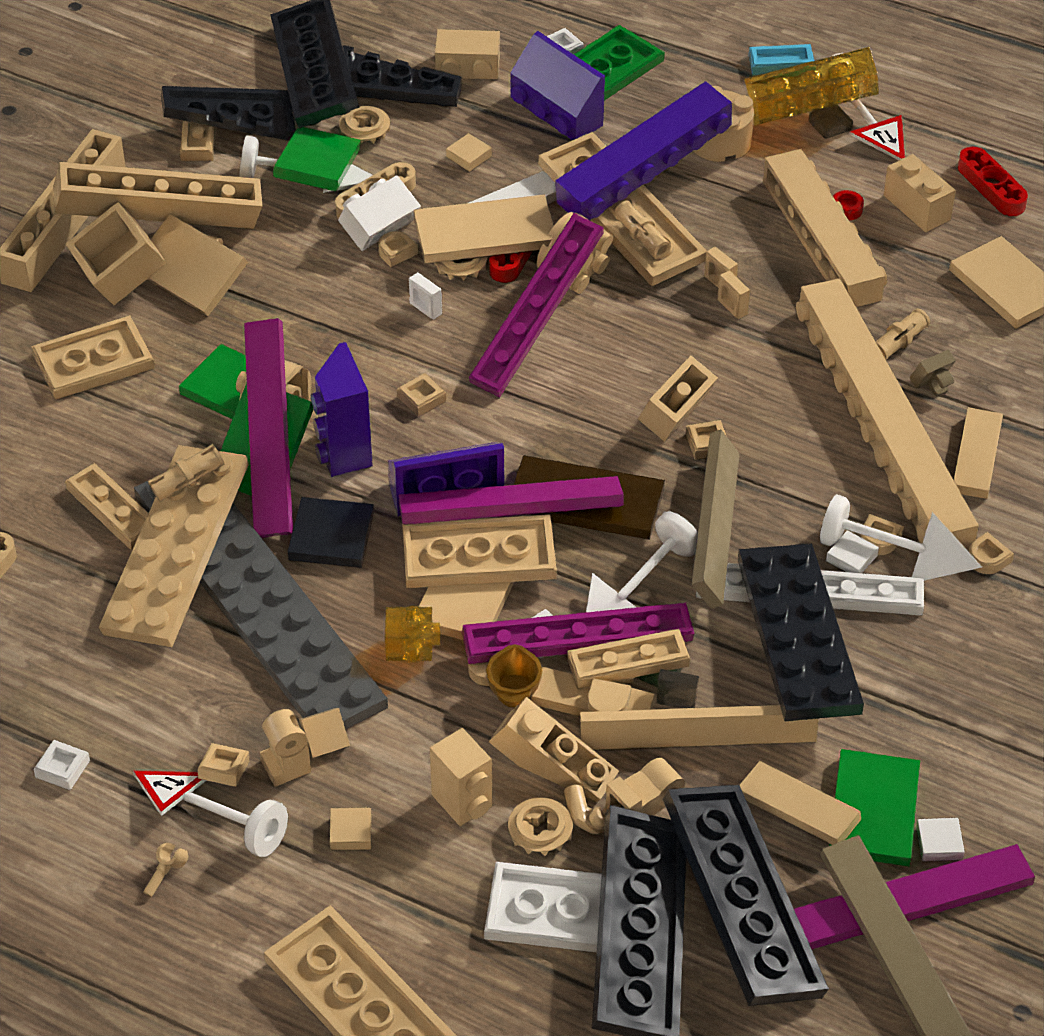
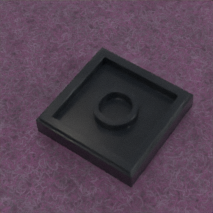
(331, 532)

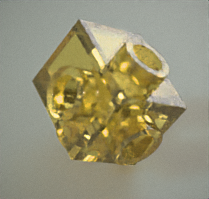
(410, 634)

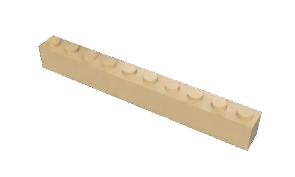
(883, 411)

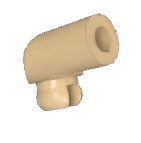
(583, 816)

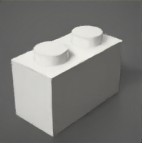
(377, 212)

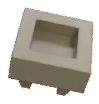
(935, 373)

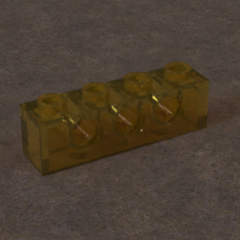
(812, 85)

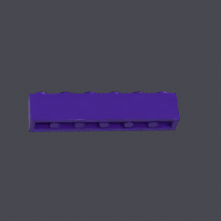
(644, 152)

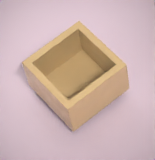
(115, 253)

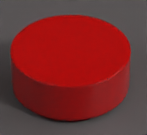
(851, 202)

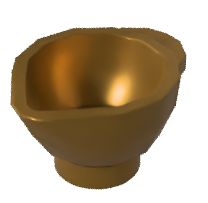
(513, 674)

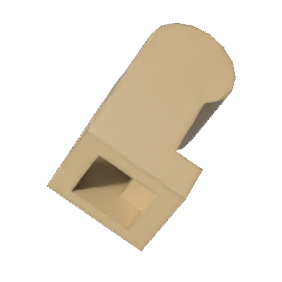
(288, 750)
(644, 789)

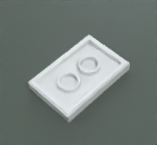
(544, 907)

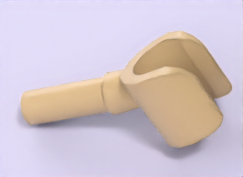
(163, 856)

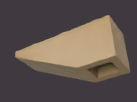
(551, 751)

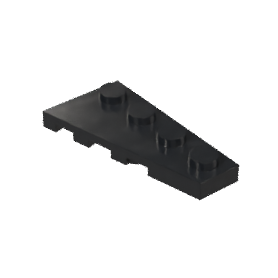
(400, 82)
(238, 109)

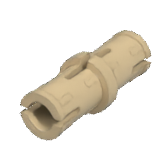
(654, 241)
(911, 325)
(186, 472)

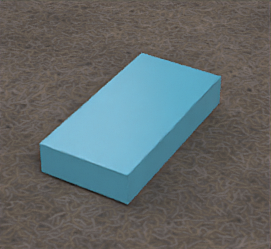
(773, 58)

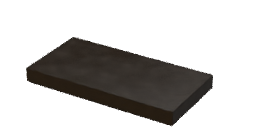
(633, 519)

